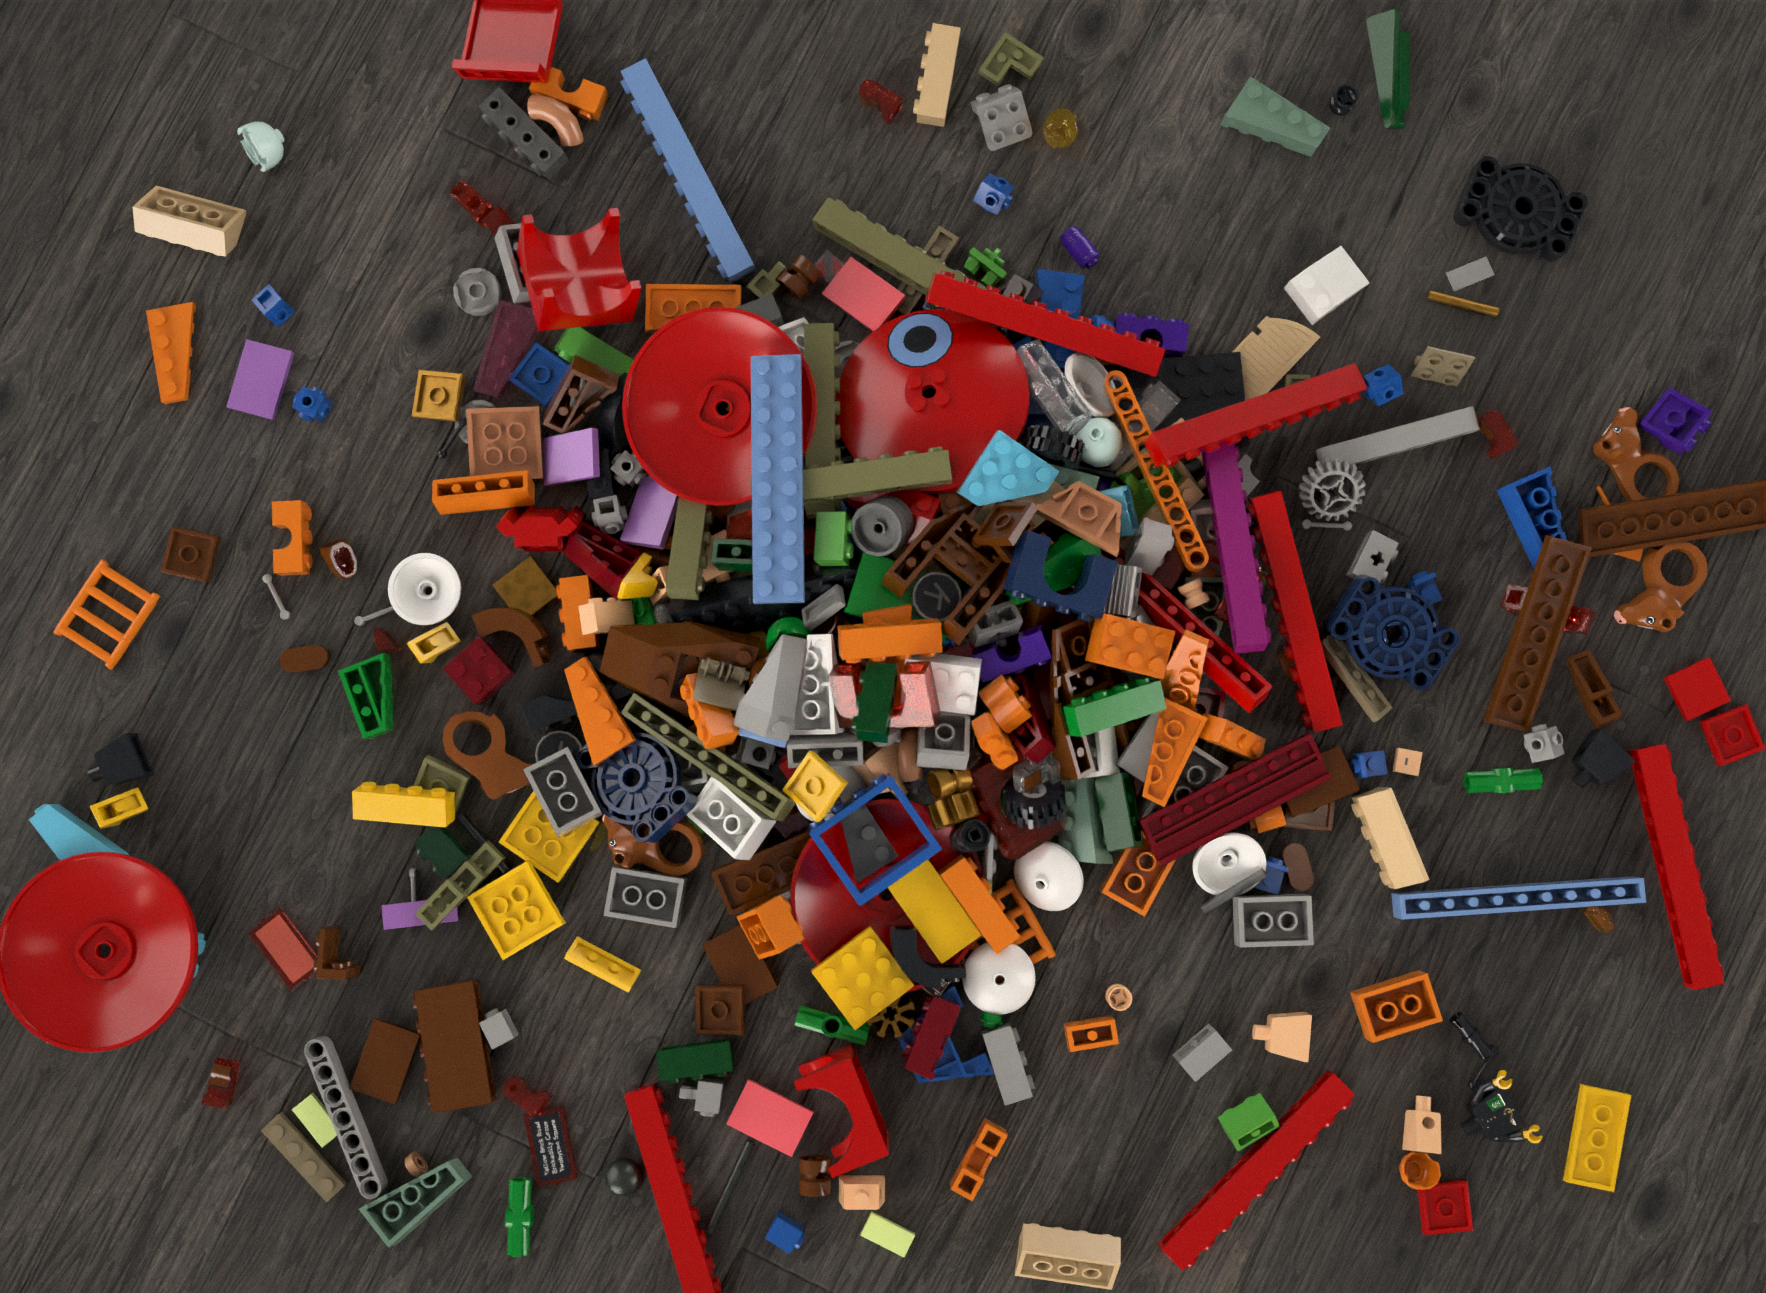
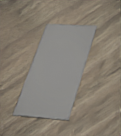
(1470, 273)

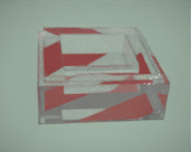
(829, 266)

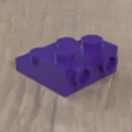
(1676, 421)

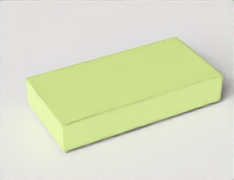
(315, 1119)
(887, 1234)

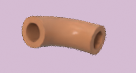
(559, 116)
(908, 756)

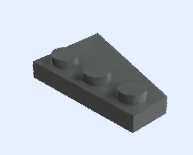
(866, 843)

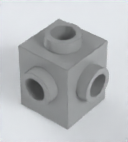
(631, 477)
(609, 514)
(1543, 743)

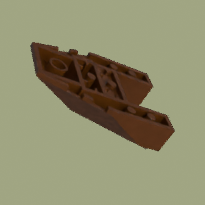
(952, 544)
(659, 656)
(1076, 678)

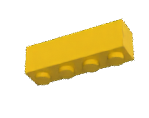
(403, 805)

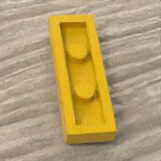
(602, 964)

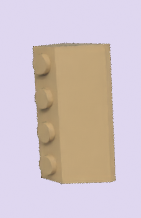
(189, 220)
(1389, 838)
(1068, 1256)

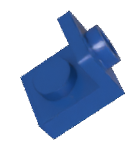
(273, 305)
(1425, 586)
(1369, 764)
(1274, 876)

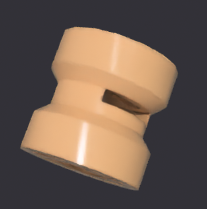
(1193, 593)
(1122, 999)

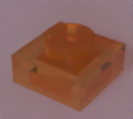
(1600, 919)

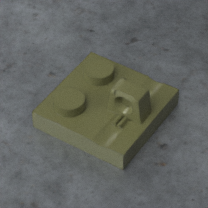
(439, 774)

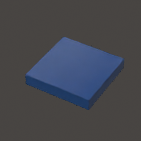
(539, 374)

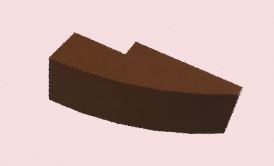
(1593, 689)

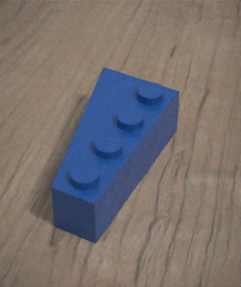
(1061, 292)
(1533, 511)

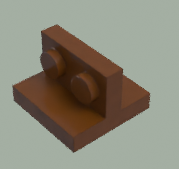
(1005, 526)

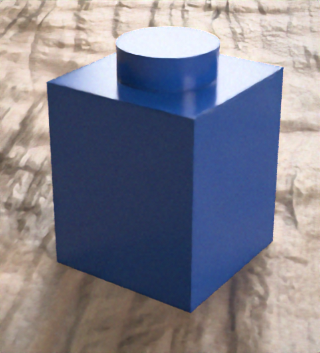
(785, 1233)

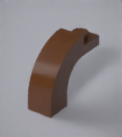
(519, 623)

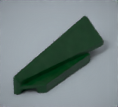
(1391, 66)

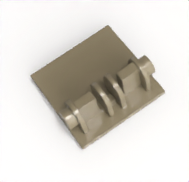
(1442, 366)
(720, 683)

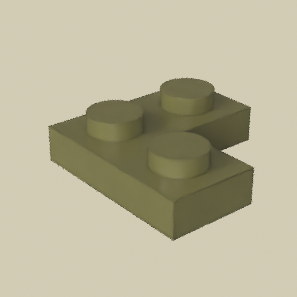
(1010, 54)

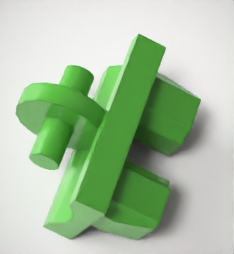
(977, 261)

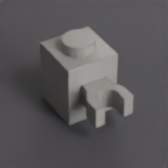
(707, 1095)

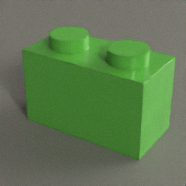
(833, 539)
(1248, 1121)

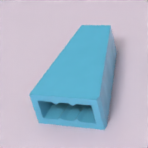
(69, 834)

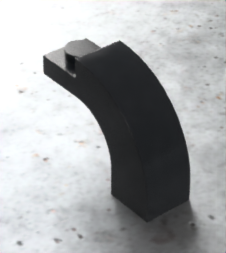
(611, 417)
(904, 948)

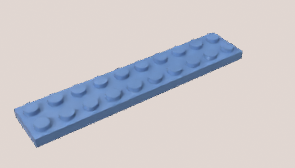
(777, 479)

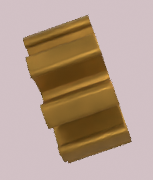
(953, 810)
(897, 1016)

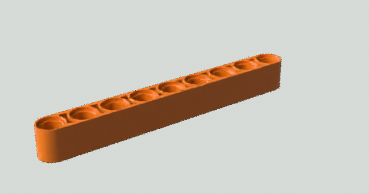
(1155, 483)

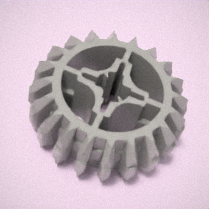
(1346, 499)

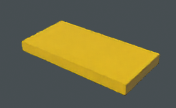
(934, 911)
(1597, 1137)

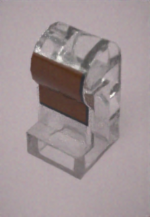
(1030, 774)

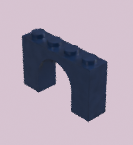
(1027, 579)

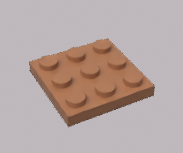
(505, 440)

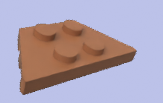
(1086, 515)

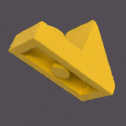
(638, 580)
(433, 643)
(118, 808)

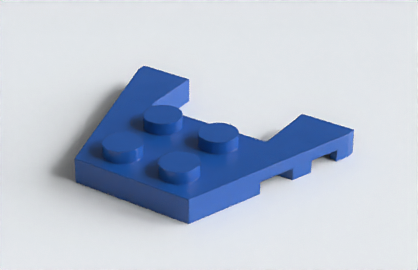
(950, 1064)

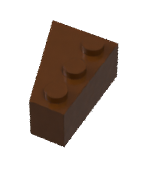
(578, 392)

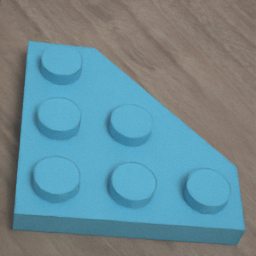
(1006, 473)

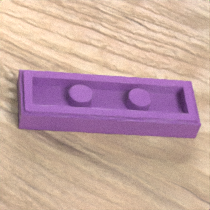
(403, 915)

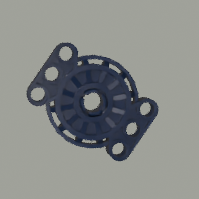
(1409, 649)
(656, 791)

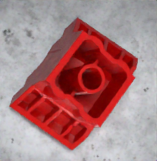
(540, 527)

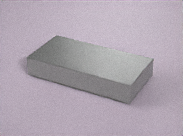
(823, 607)

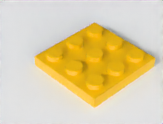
(535, 840)
(516, 910)
(862, 978)

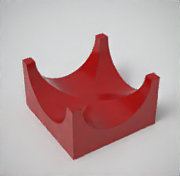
(576, 276)
(844, 1077)

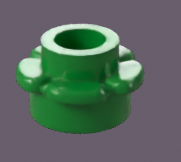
(991, 1020)

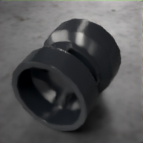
(1348, 97)

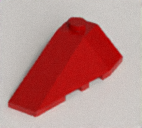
(923, 507)

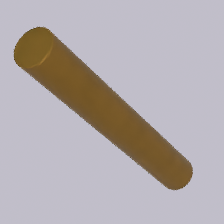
(1463, 303)

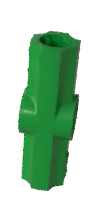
(1502, 780)
(816, 1019)
(519, 1216)

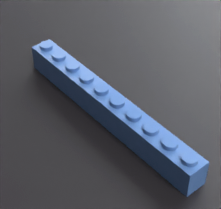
(687, 170)
(1518, 897)

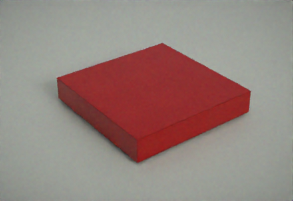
(1697, 689)
(1732, 735)
(1445, 1208)

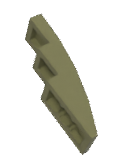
(460, 885)

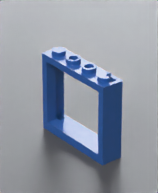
(895, 872)

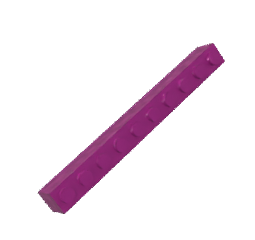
(1236, 550)

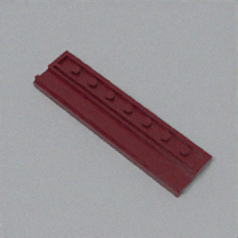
(1234, 799)

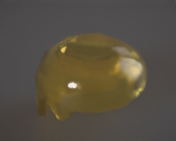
(1060, 128)

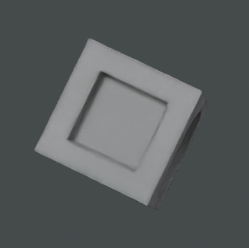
(746, 749)
(498, 1027)

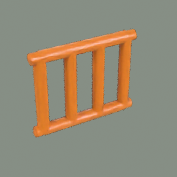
(77, 609)
(1034, 929)

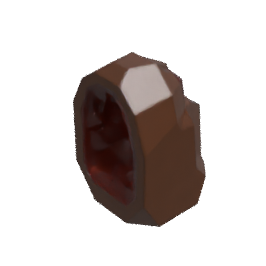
(340, 558)

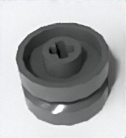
(882, 525)

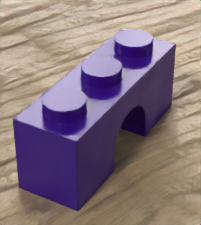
(1170, 333)
(1034, 650)

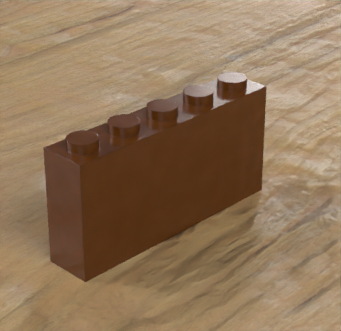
(454, 1046)

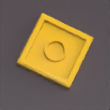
(815, 786)

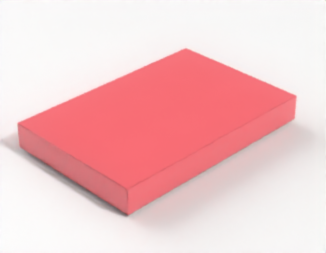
(863, 295)
(770, 1117)

